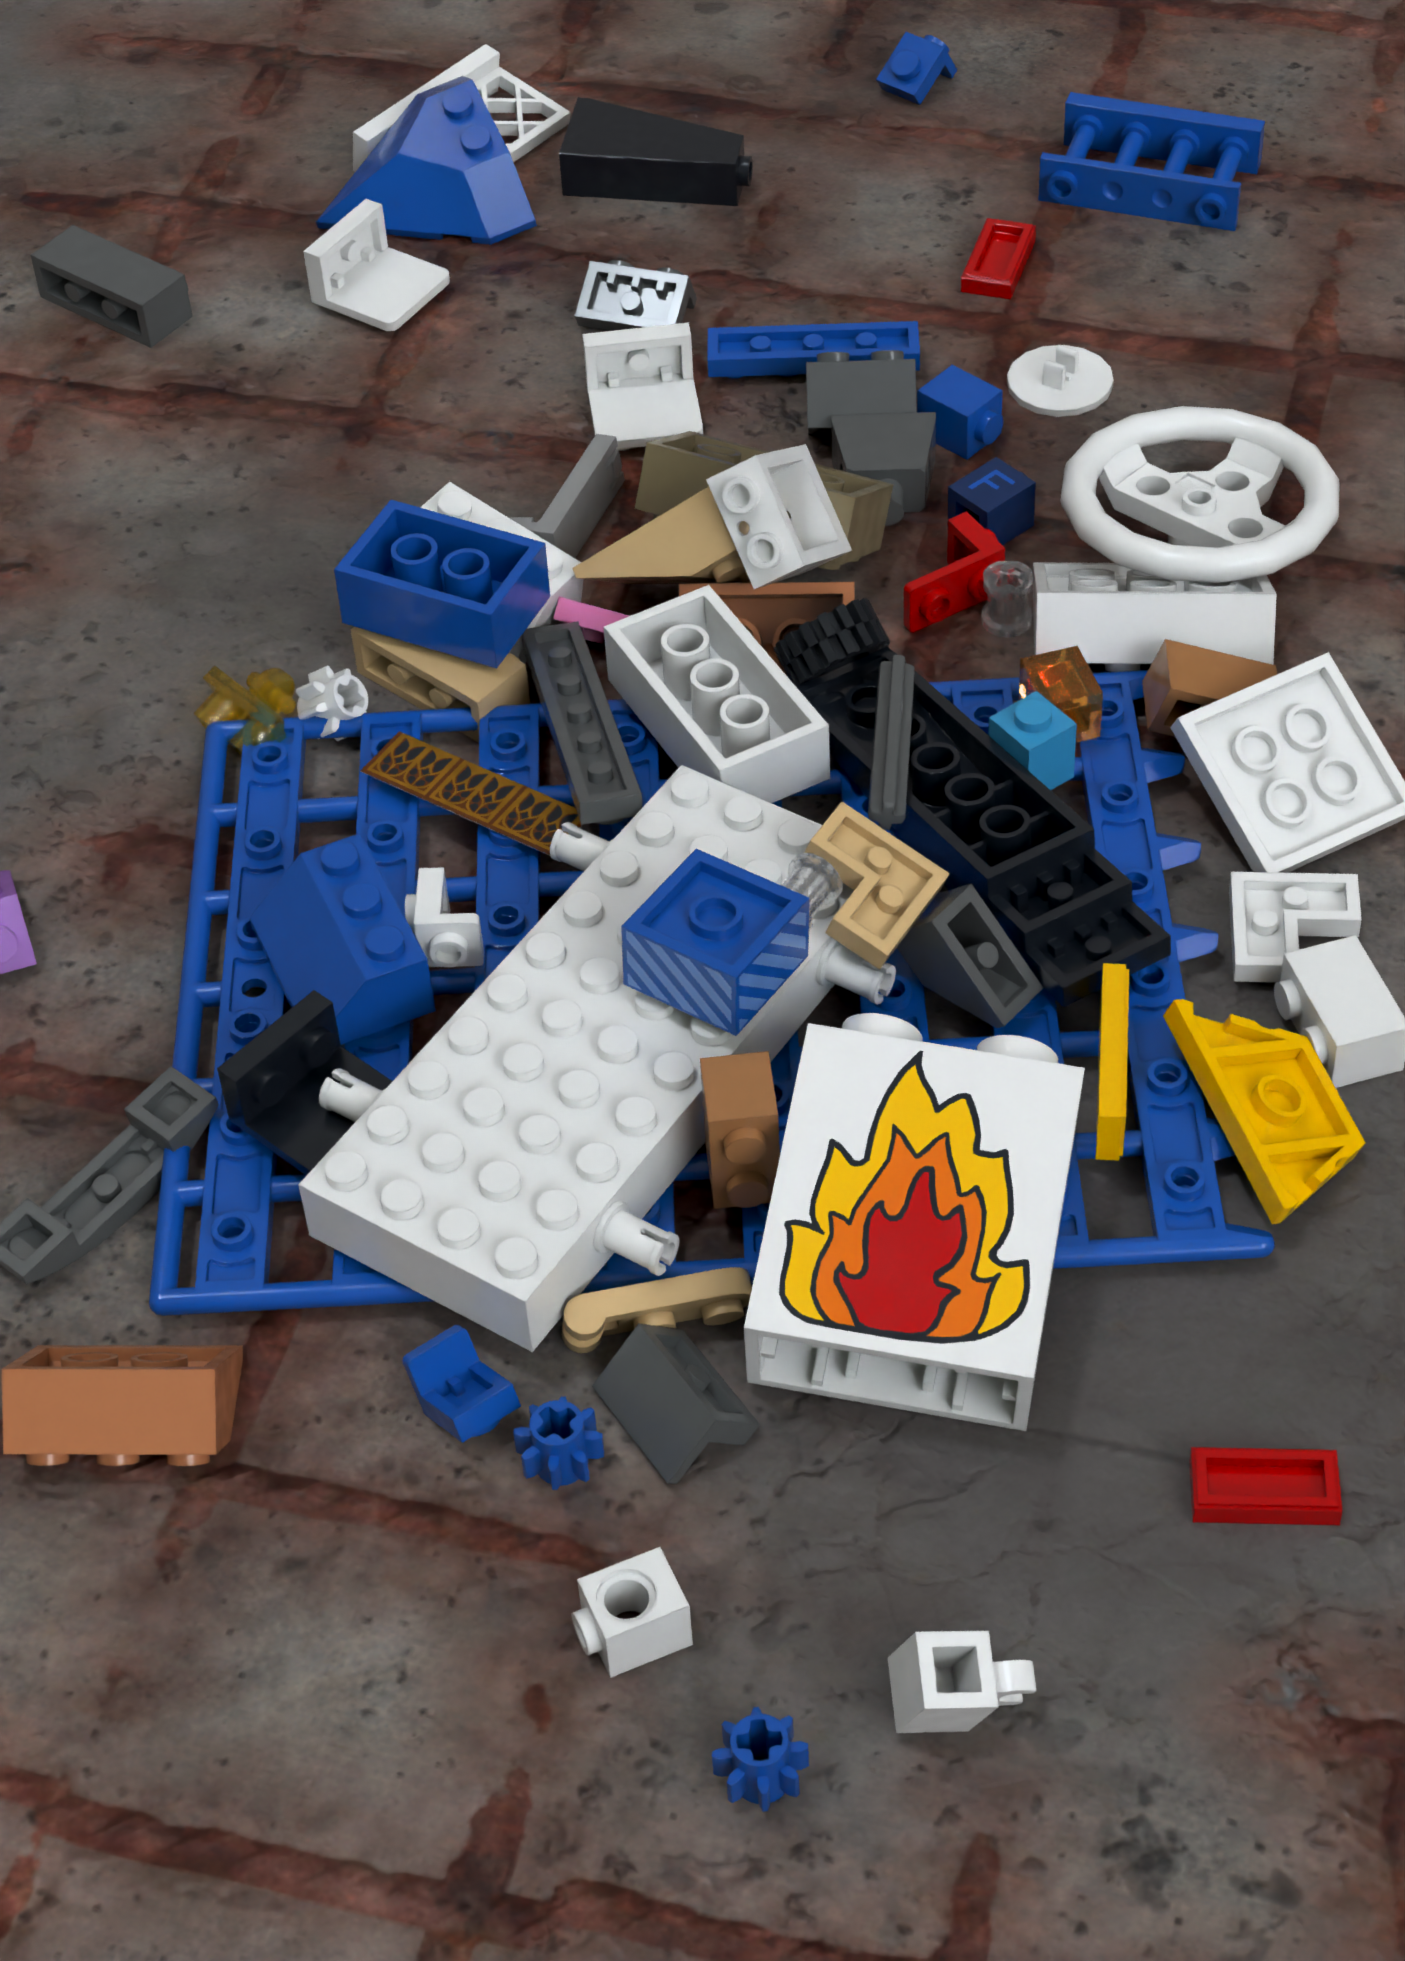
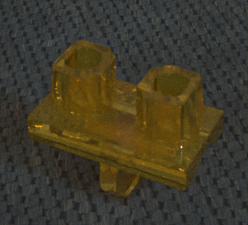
(267, 697)

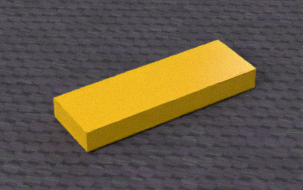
(1112, 1062)

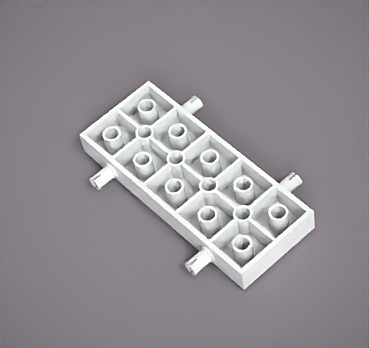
(556, 1090)

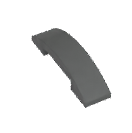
(111, 1186)

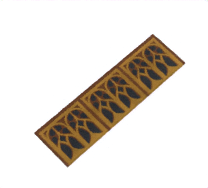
(471, 791)

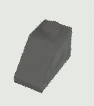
(969, 957)

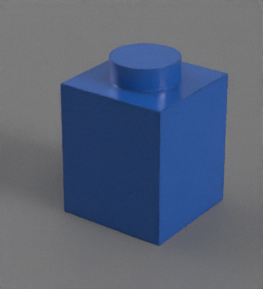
(965, 410)

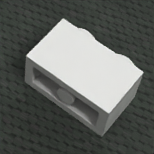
(1343, 1010)

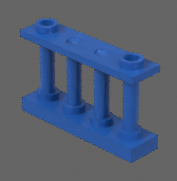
(1155, 133)

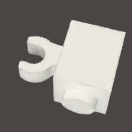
(951, 1681)

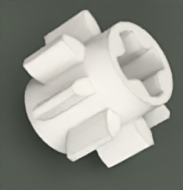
(332, 697)

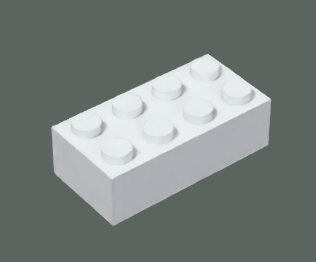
(717, 697)

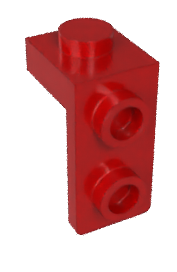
(961, 582)

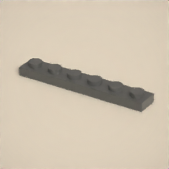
(581, 724)

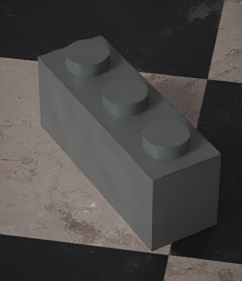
(112, 285)

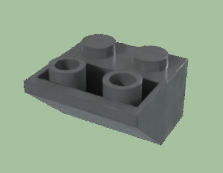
(858, 387)

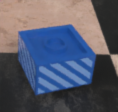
(715, 941)

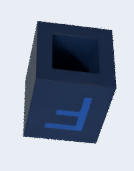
(996, 499)

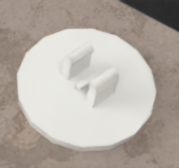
(1060, 380)

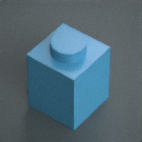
(1037, 738)

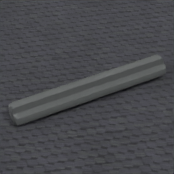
(891, 743)

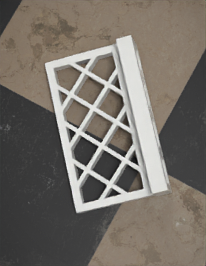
(487, 75)

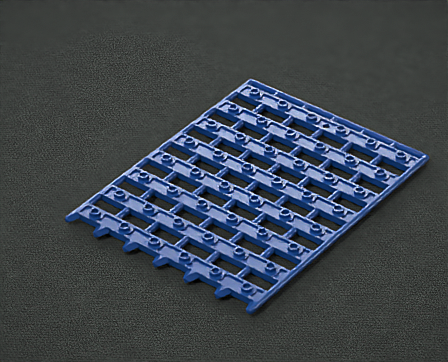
(240, 1172)

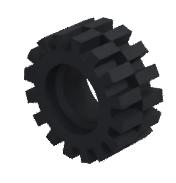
(831, 641)

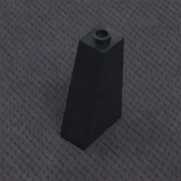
(650, 157)

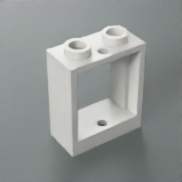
(761, 495)

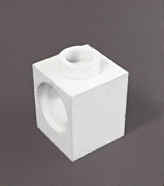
(637, 1585)

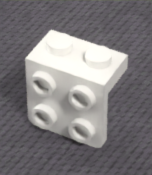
(364, 278)
(641, 383)

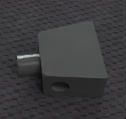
(891, 450)

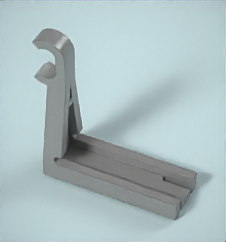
(581, 498)

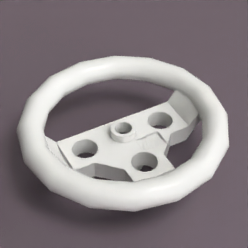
(1208, 515)

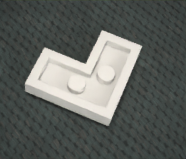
(1278, 907)

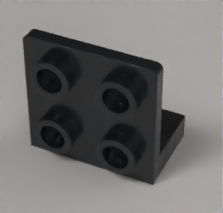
(277, 1082)

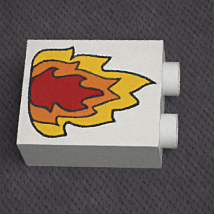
(914, 1222)

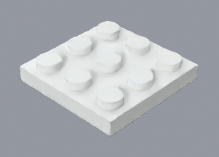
(1293, 766)

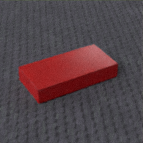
(998, 258)
(1265, 1486)

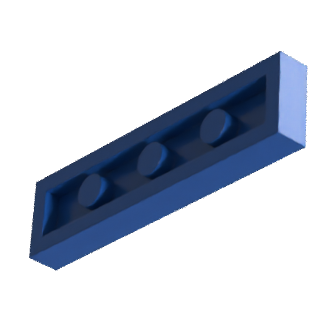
(787, 348)

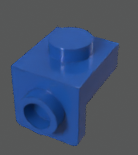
(916, 67)
(457, 1387)

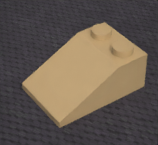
(674, 548)

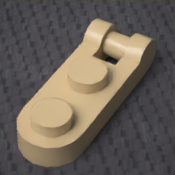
(710, 1295)

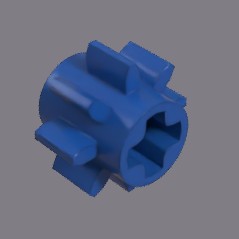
(559, 1442)
(760, 1780)

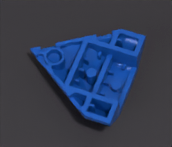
(441, 172)

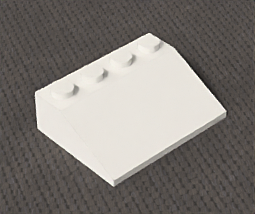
(1127, 614)

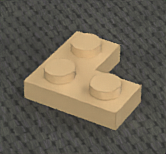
(887, 879)

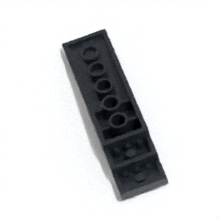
(998, 829)

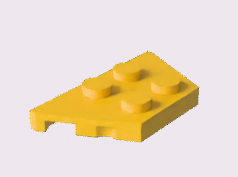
(1270, 1104)

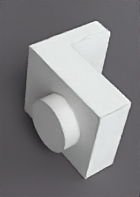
(444, 937)

